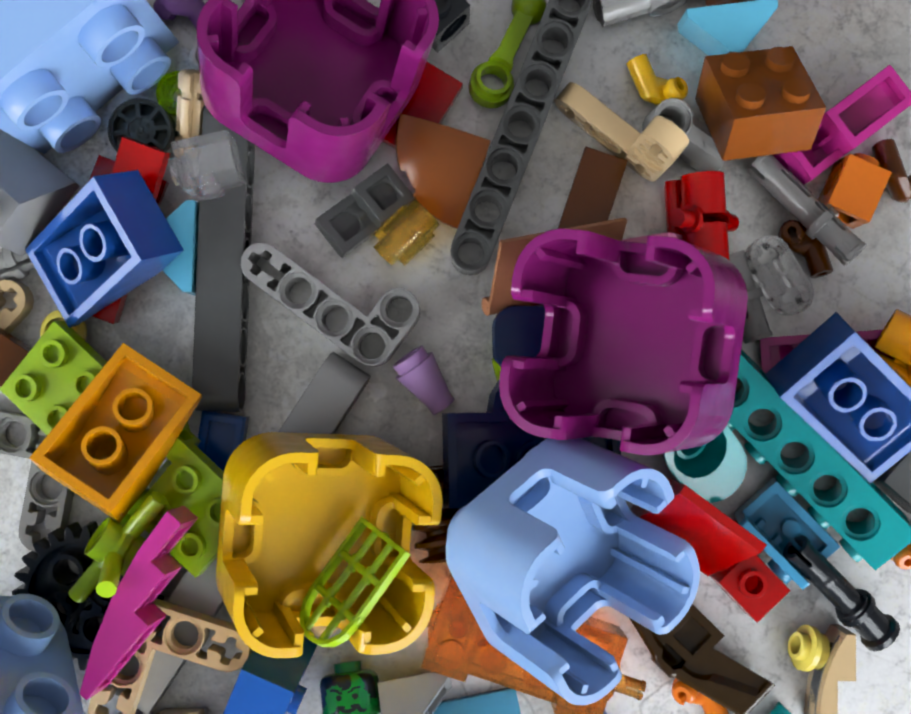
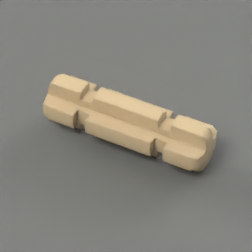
(189, 105)

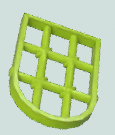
(368, 578)

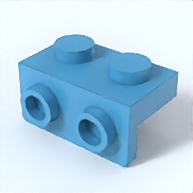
(778, 519)

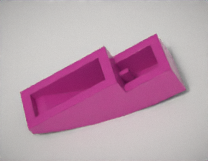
(850, 124)

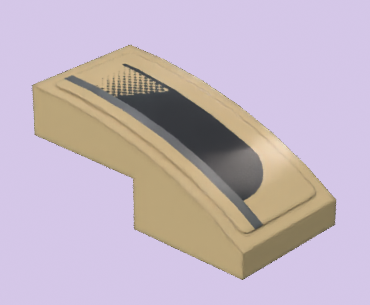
(822, 684)

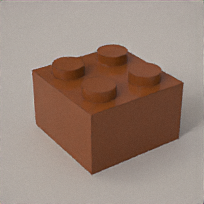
(759, 103)

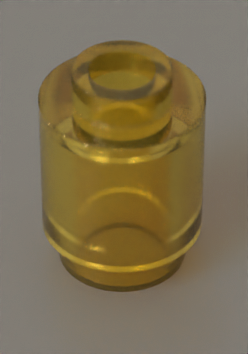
(405, 233)

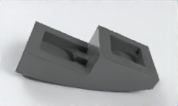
(364, 210)

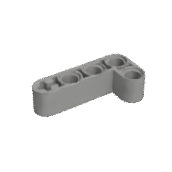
(324, 299)

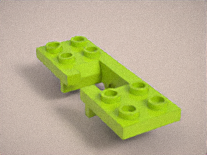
(50, 383)

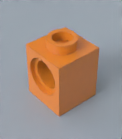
(855, 188)

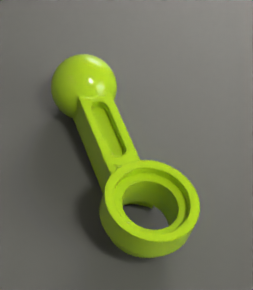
(501, 61)

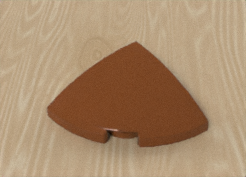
(439, 165)

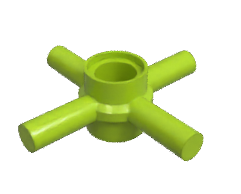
(114, 548)

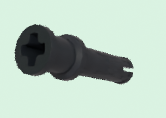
(853, 606)

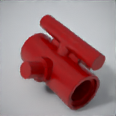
(699, 210)

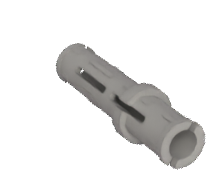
(812, 214)

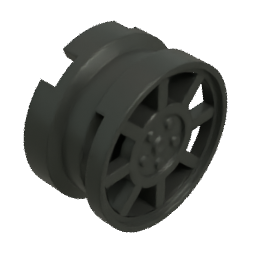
(144, 122)

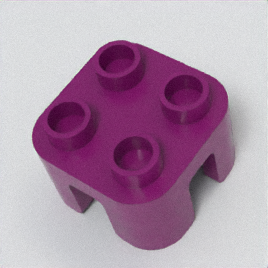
(313, 75)
(631, 344)

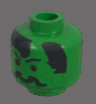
(350, 690)

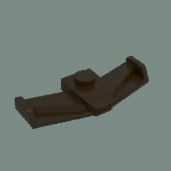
(692, 659)

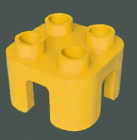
(288, 512)

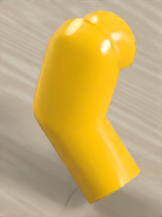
(654, 88)

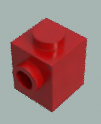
(752, 586)

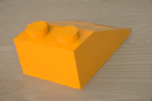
(117, 432)

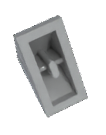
(413, 694)

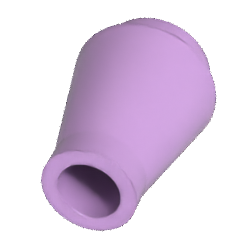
(423, 378)

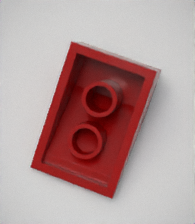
(711, 533)

